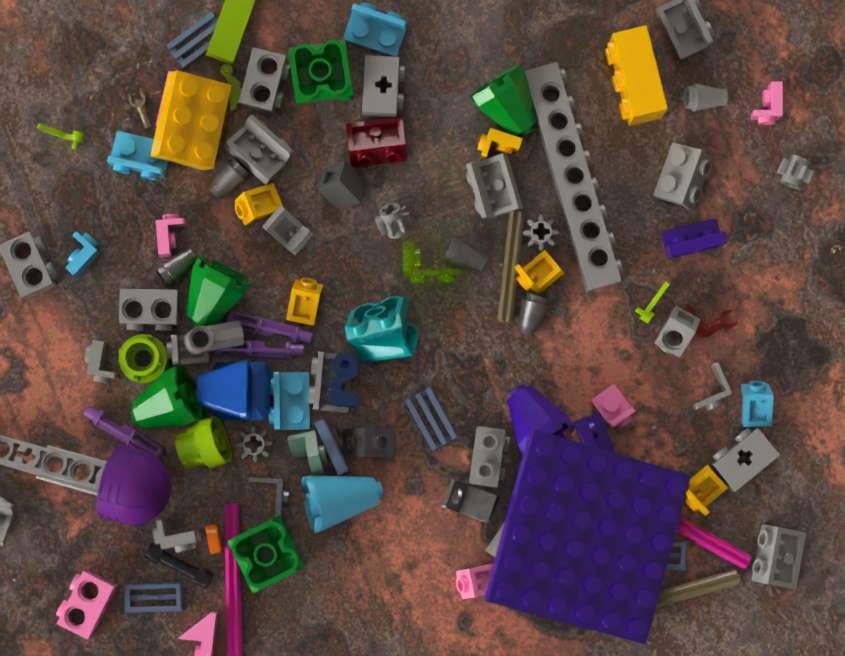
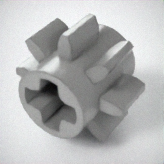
(795, 172)
(393, 220)
(534, 239)
(260, 450)

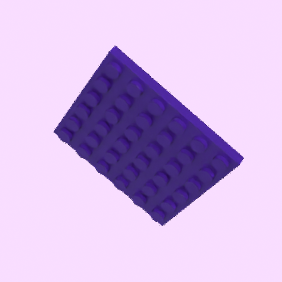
(587, 537)

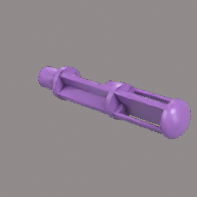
(268, 327)
(259, 349)
(123, 433)

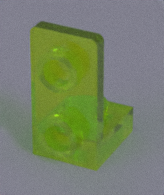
(411, 258)

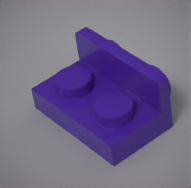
(693, 238)
(593, 432)

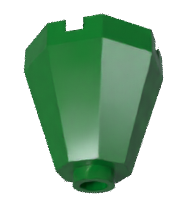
(508, 102)
(214, 291)
(168, 401)

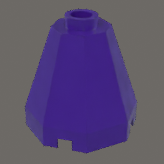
(534, 411)

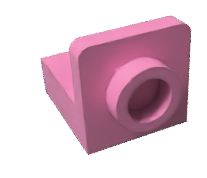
(774, 101)
(166, 239)
(613, 407)
(473, 581)

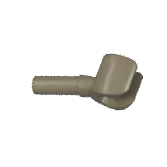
(139, 103)

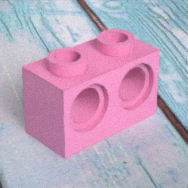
(92, 607)

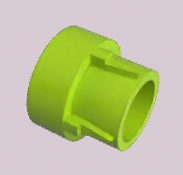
(128, 358)
(204, 444)

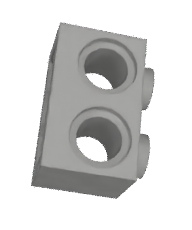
(257, 80)
(22, 268)
(150, 301)

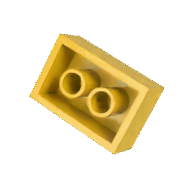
(636, 76)
(190, 120)

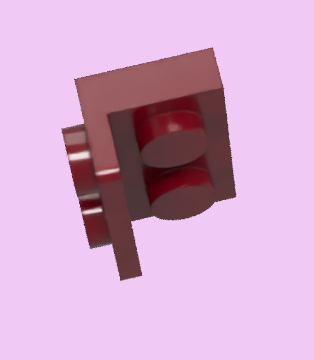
(376, 142)

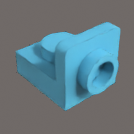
(82, 259)
(757, 404)

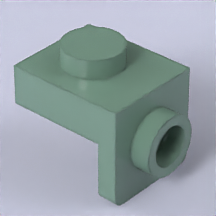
(307, 445)

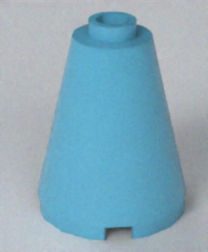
(338, 498)

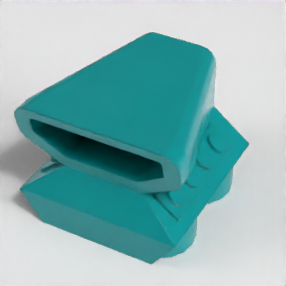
(382, 330)

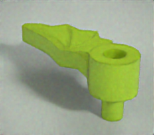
(226, 70)
(76, 137)
(646, 315)

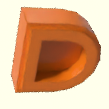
(214, 538)

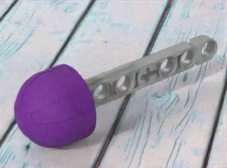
(128, 486)

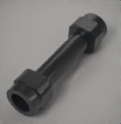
(200, 576)

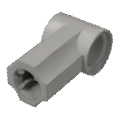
(216, 337)

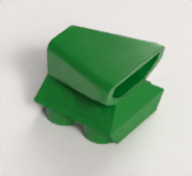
(321, 72)
(266, 554)

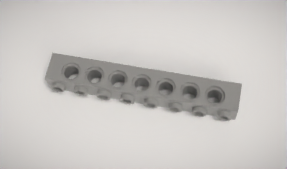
(593, 276)

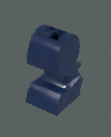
(347, 370)

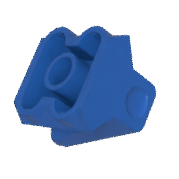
(236, 390)

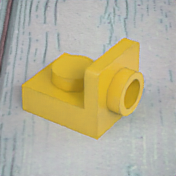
(503, 141)
(257, 203)
(304, 301)

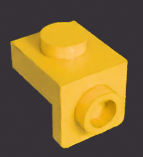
(539, 273)
(704, 489)

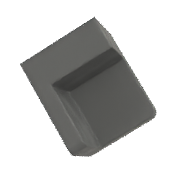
(341, 185)

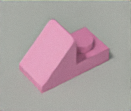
(205, 632)

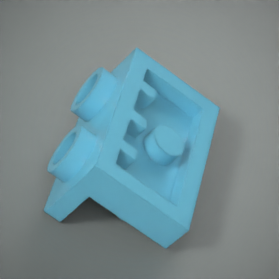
(375, 30)
(134, 153)
(291, 403)

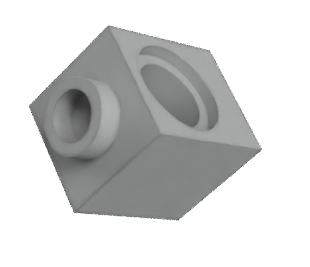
(679, 321)

